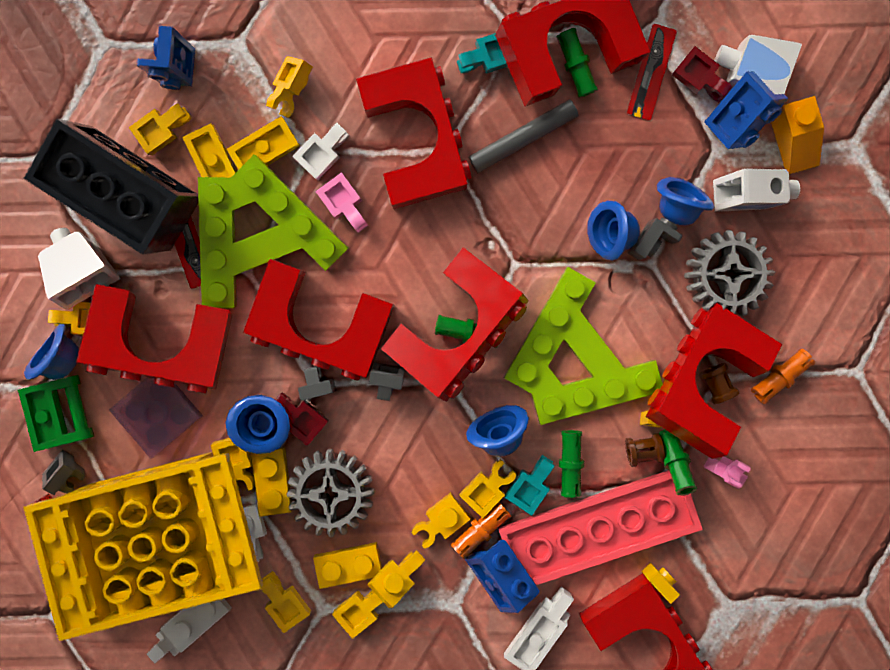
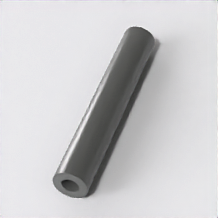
(523, 136)

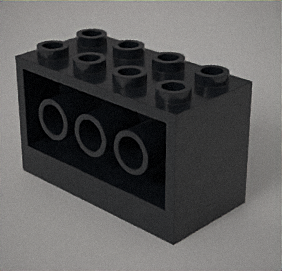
(112, 187)

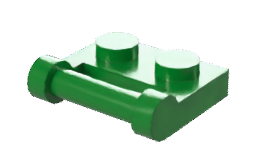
(45, 414)

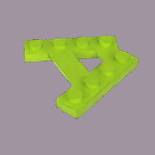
(224, 258)
(564, 321)

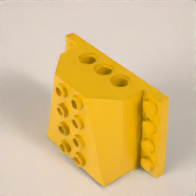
(143, 545)

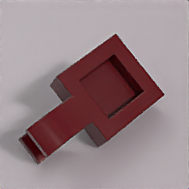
(698, 72)
(304, 420)

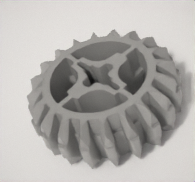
(730, 261)
(317, 493)

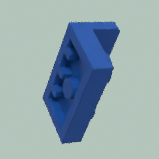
(173, 60)
(745, 112)
(503, 577)

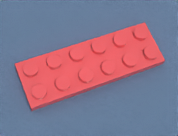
(601, 528)

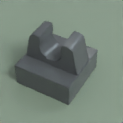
(386, 379)
(315, 384)
(58, 472)

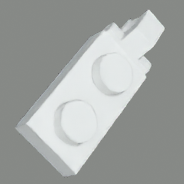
(187, 627)
(540, 631)

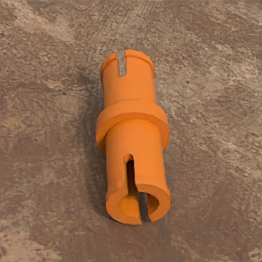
(782, 376)
(480, 530)

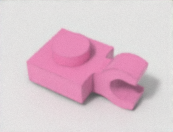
(341, 199)
(729, 470)

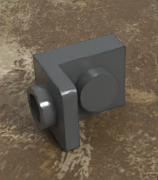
(649, 240)

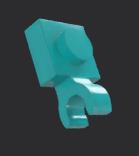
(487, 54)
(528, 489)

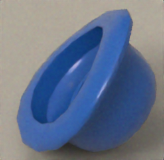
(682, 201)
(612, 230)
(54, 358)
(258, 424)
(499, 430)

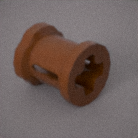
(719, 383)
(656, 450)

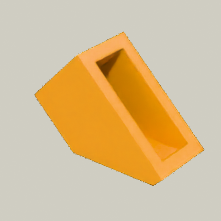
(799, 134)

